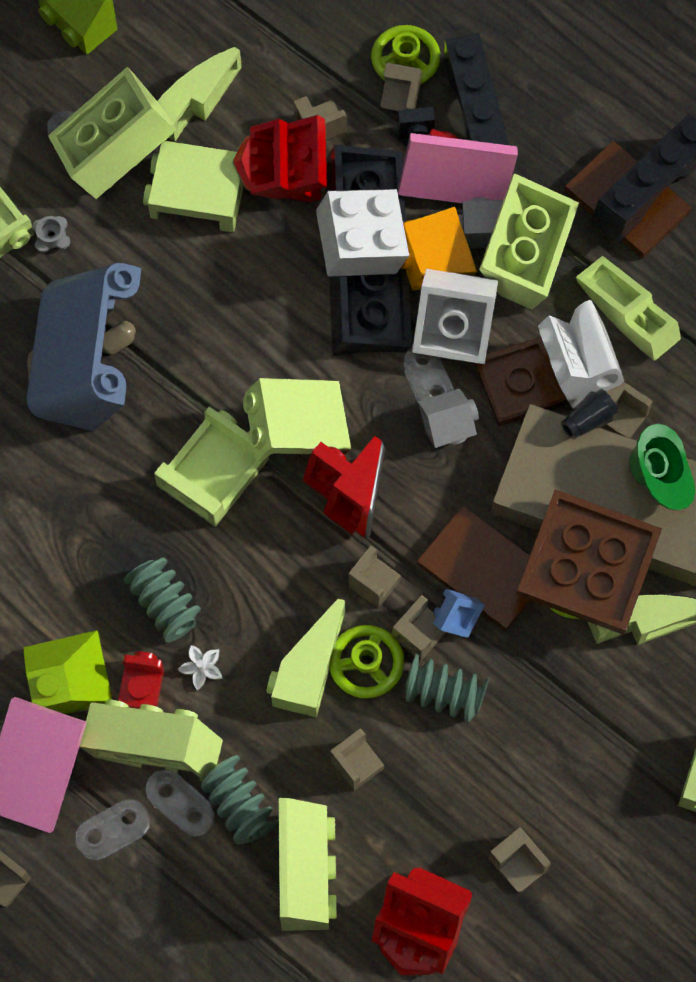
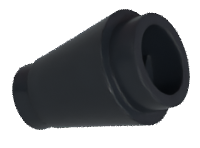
(591, 413)

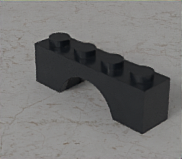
(474, 88)
(633, 194)

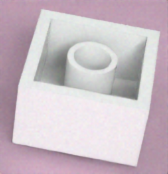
(362, 232)
(455, 316)

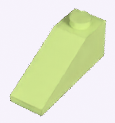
(305, 668)

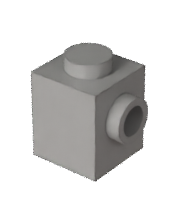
(478, 220)
(448, 418)

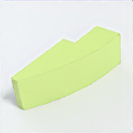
(200, 89)
(629, 308)
(653, 618)

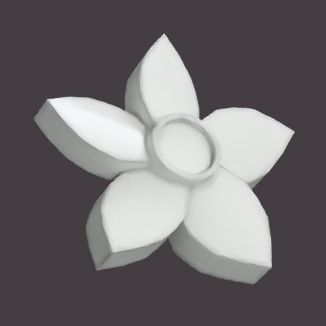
(201, 666)

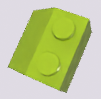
(81, 21)

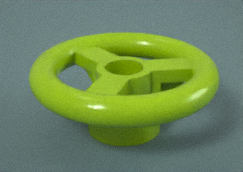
(406, 39)
(371, 648)

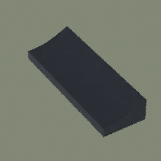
(368, 310)

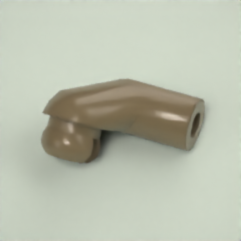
(118, 337)

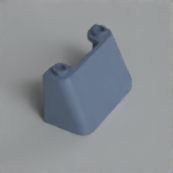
(66, 366)

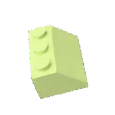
(111, 133)
(528, 241)
(305, 865)

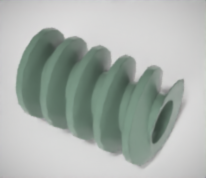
(163, 599)
(445, 689)
(237, 803)

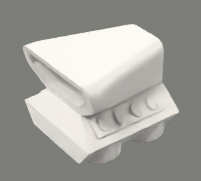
(581, 353)

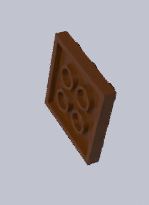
(589, 562)

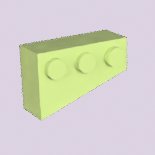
(150, 738)

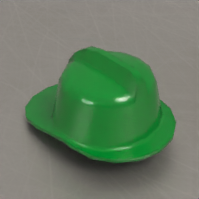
(662, 467)

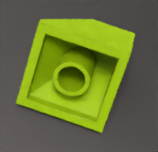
(67, 673)

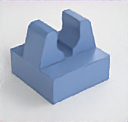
(458, 613)

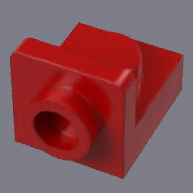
(141, 679)

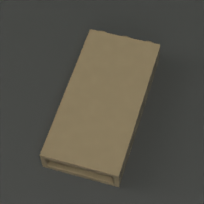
(595, 471)

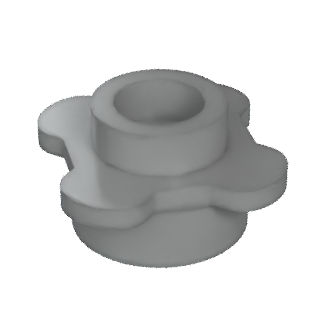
(47, 225)

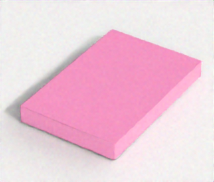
(456, 169)
(36, 762)

